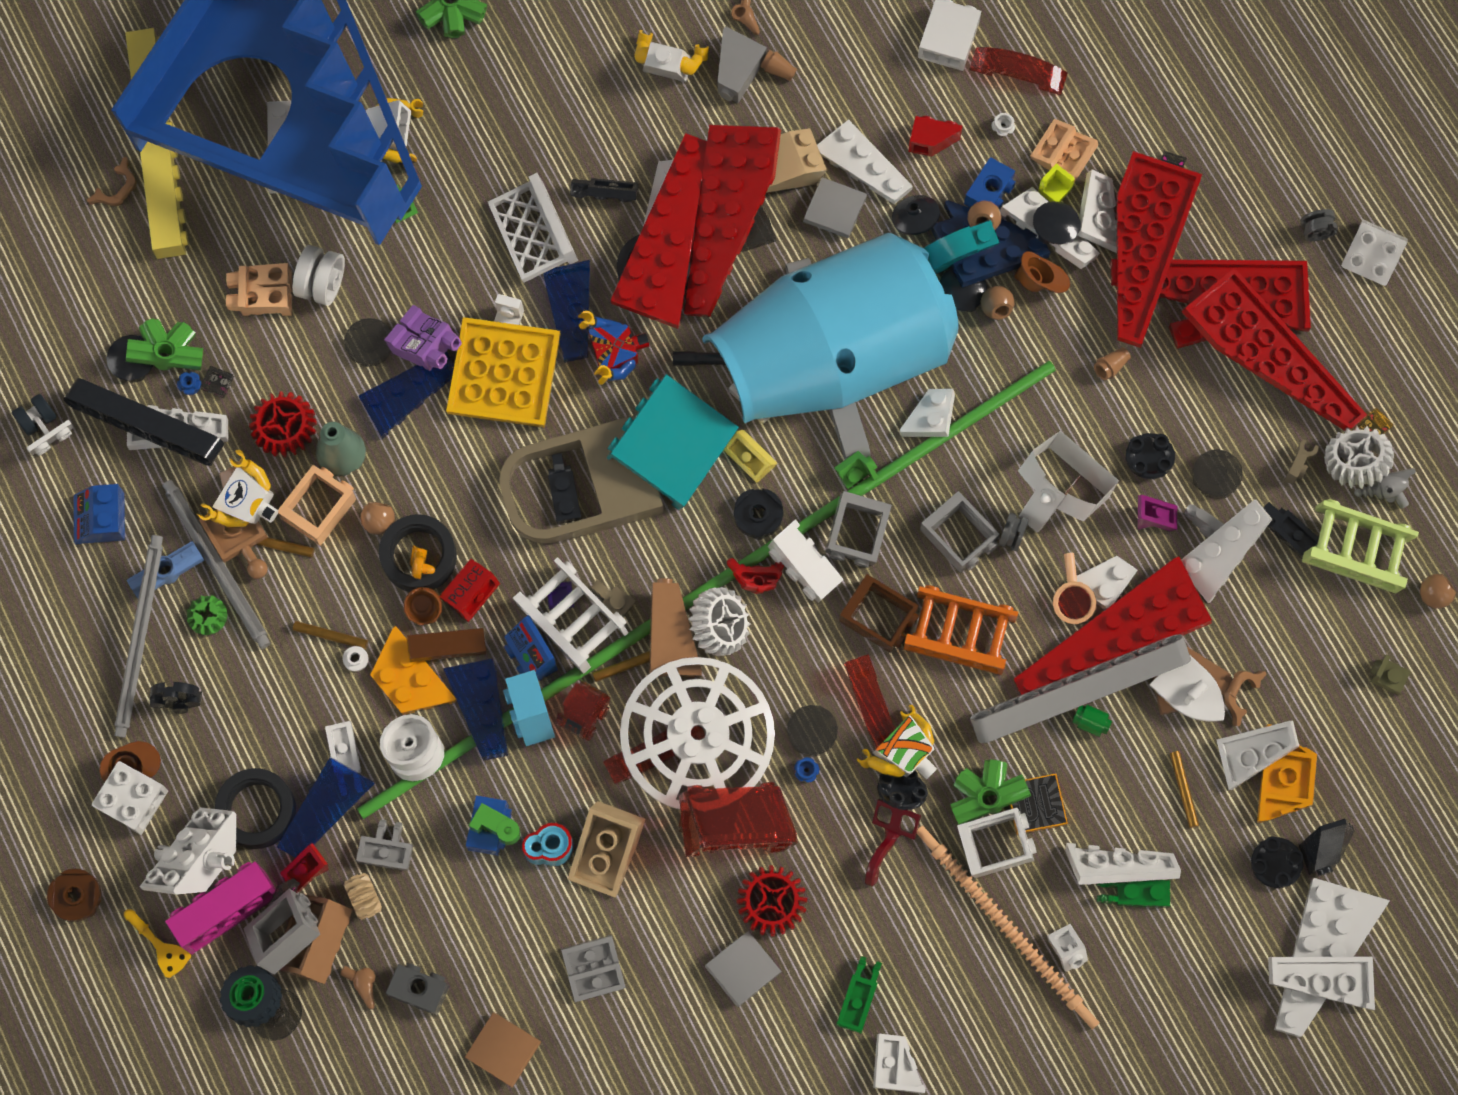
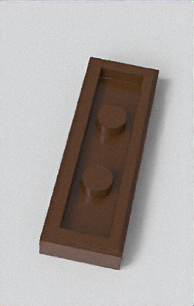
(446, 644)

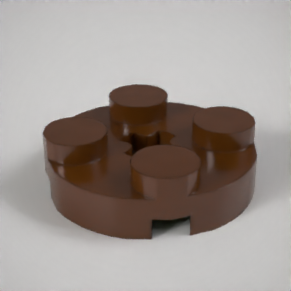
(85, 905)

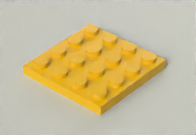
(503, 372)

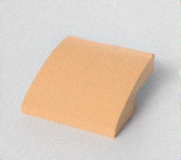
(1065, 147)

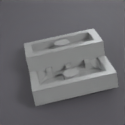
(835, 207)
(593, 968)
(743, 969)

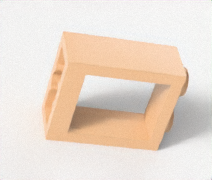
(316, 534)

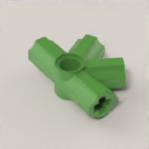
(451, 15)
(158, 342)
(979, 789)

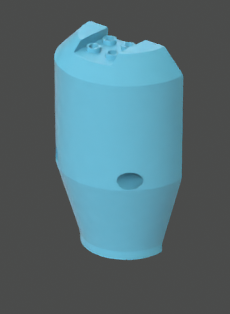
(838, 330)

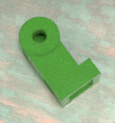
(496, 823)

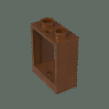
(866, 586)

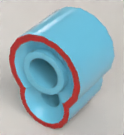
(548, 845)

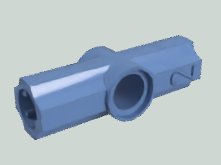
(180, 562)

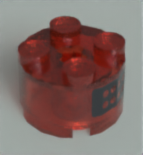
(583, 709)

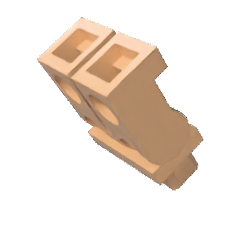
(261, 289)

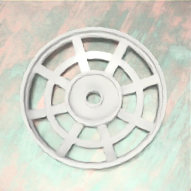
(689, 716)

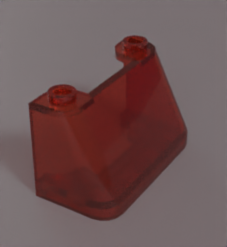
(736, 819)

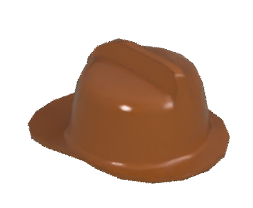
(1039, 274)
(136, 754)

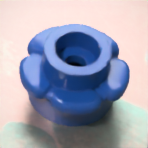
(190, 389)
(808, 763)

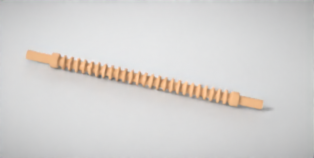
(1074, 1002)

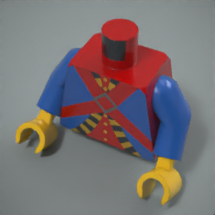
(613, 346)

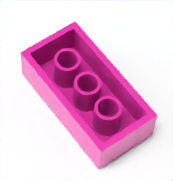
(221, 908)

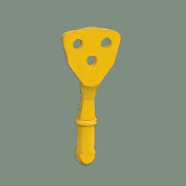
(162, 948)

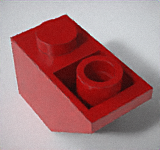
(932, 135)

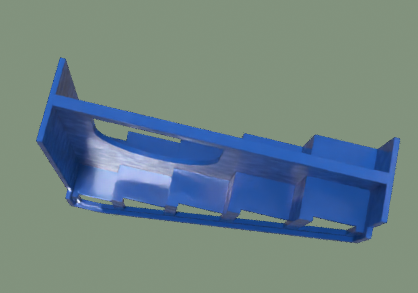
(327, 142)

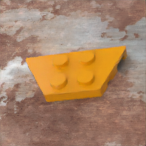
(408, 683)
(1287, 784)

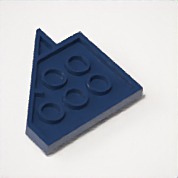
(994, 260)

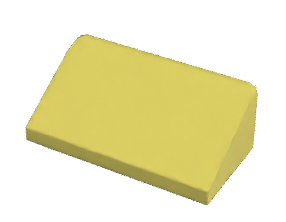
(749, 455)

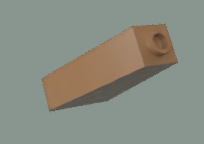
(670, 629)

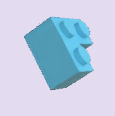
(529, 712)

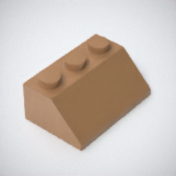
(317, 958)

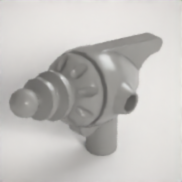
(1390, 487)

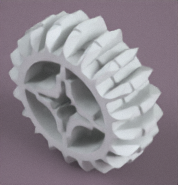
(1361, 463)
(717, 606)

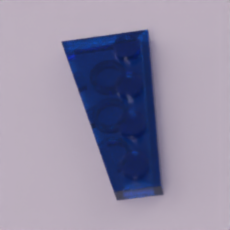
(569, 296)
(400, 395)
(479, 700)
(325, 804)

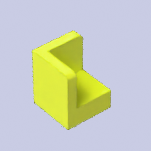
(1056, 184)

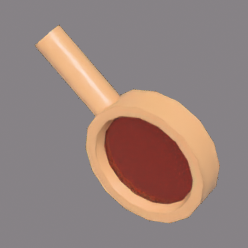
(1074, 600)

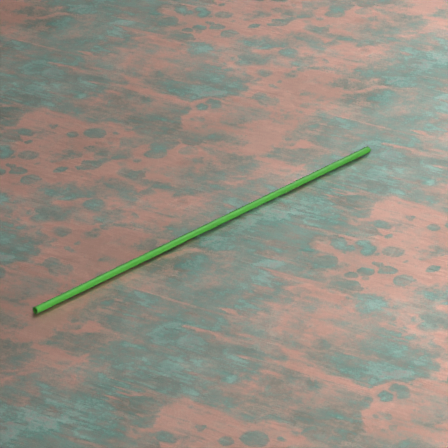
(727, 575)

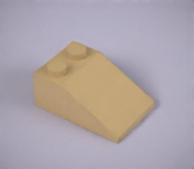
(798, 161)
(606, 848)

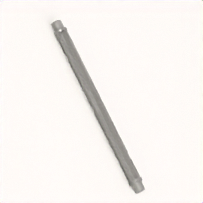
(216, 564)
(138, 636)

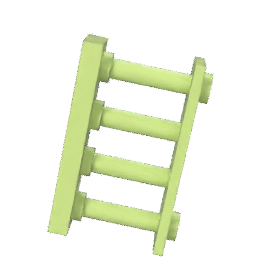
(1343, 563)

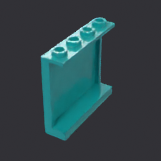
(672, 440)

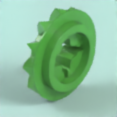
(212, 624)

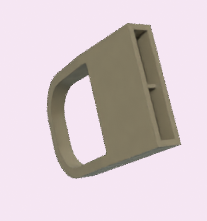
(619, 492)

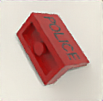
(470, 589)

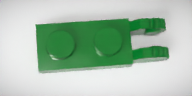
(1138, 893)
(858, 998)

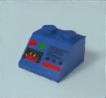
(99, 514)
(529, 649)

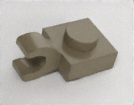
(1298, 467)
(614, 600)

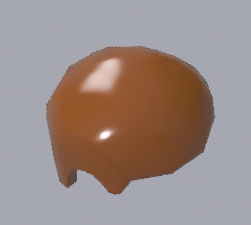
(422, 606)

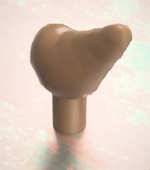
(744, 14)
(363, 983)

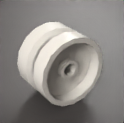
(318, 275)
(412, 747)

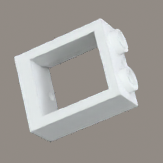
(966, 829)

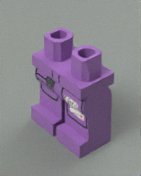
(422, 339)

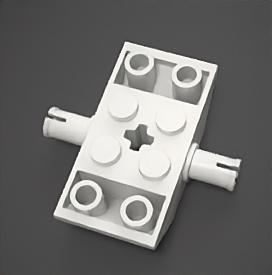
(195, 855)

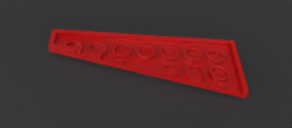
(660, 259)
(1278, 282)
(1150, 612)

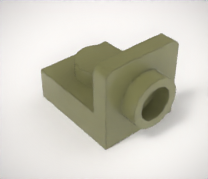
(1389, 675)

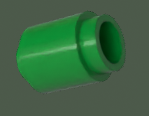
(1092, 720)

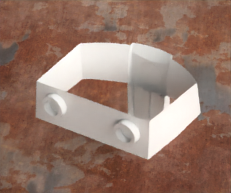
(1048, 498)

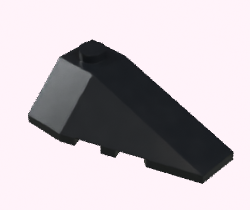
(1326, 846)

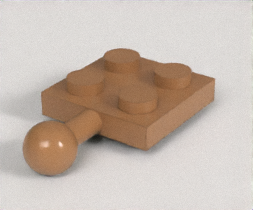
(237, 540)

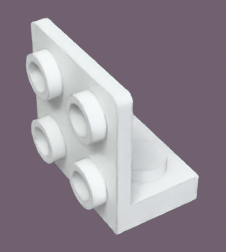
(1374, 252)
(130, 797)

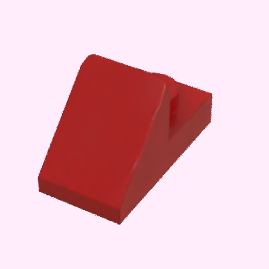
(1185, 333)
(305, 867)

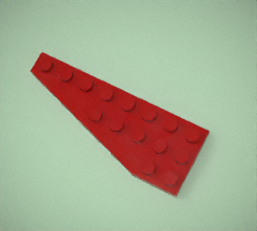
(733, 186)
(1149, 224)
(1255, 337)

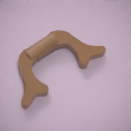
(117, 199)
(1230, 694)

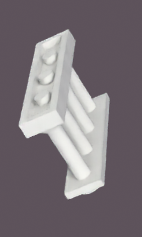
(564, 637)

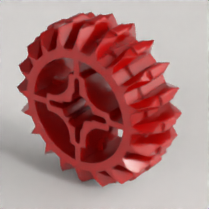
(261, 431)
(790, 886)

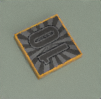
(1044, 806)

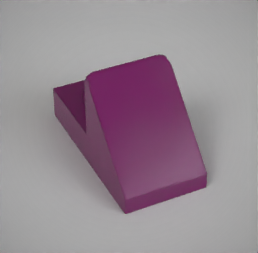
(1156, 514)

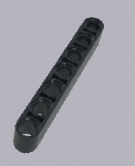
(143, 421)

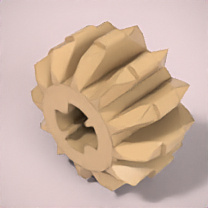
(362, 896)

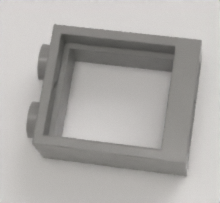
(865, 505)
(945, 511)
(275, 956)

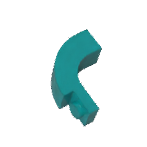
(960, 245)

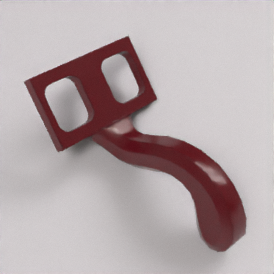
(893, 832)

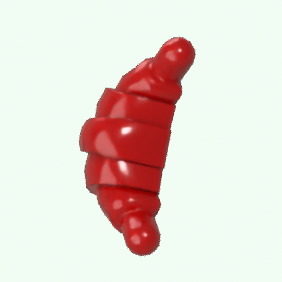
(756, 578)

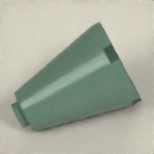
(340, 449)

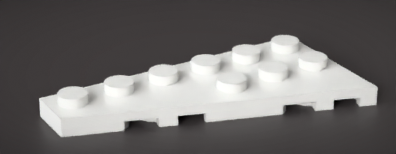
(1331, 926)

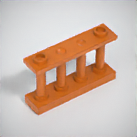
(943, 647)

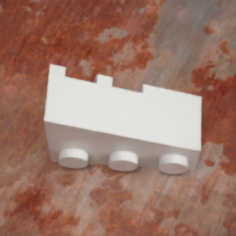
(804, 562)

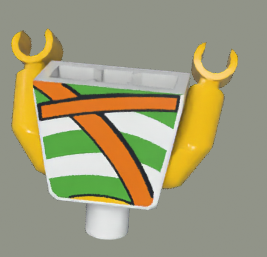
(904, 749)

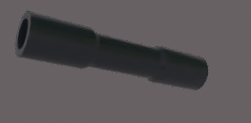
(693, 358)

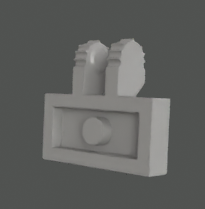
(385, 852)

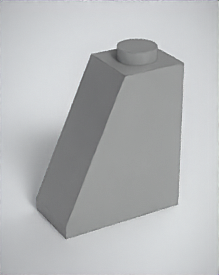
(738, 64)

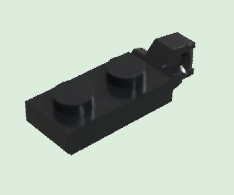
(604, 189)
(563, 491)
(1291, 530)

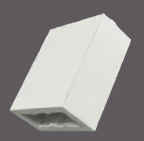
(949, 34)

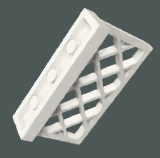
(552, 225)

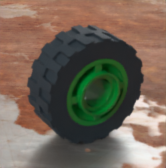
(262, 1004)

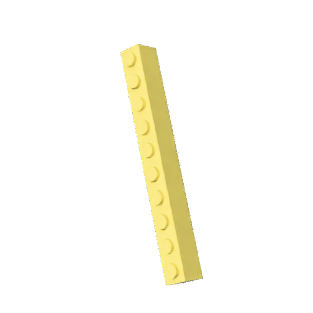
(159, 171)

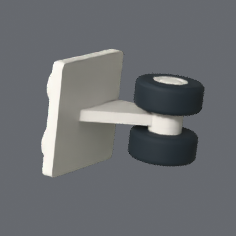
(34, 415)

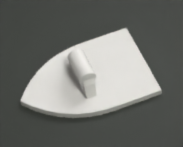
(1191, 692)

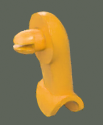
(417, 561)

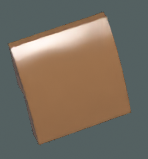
(502, 1049)

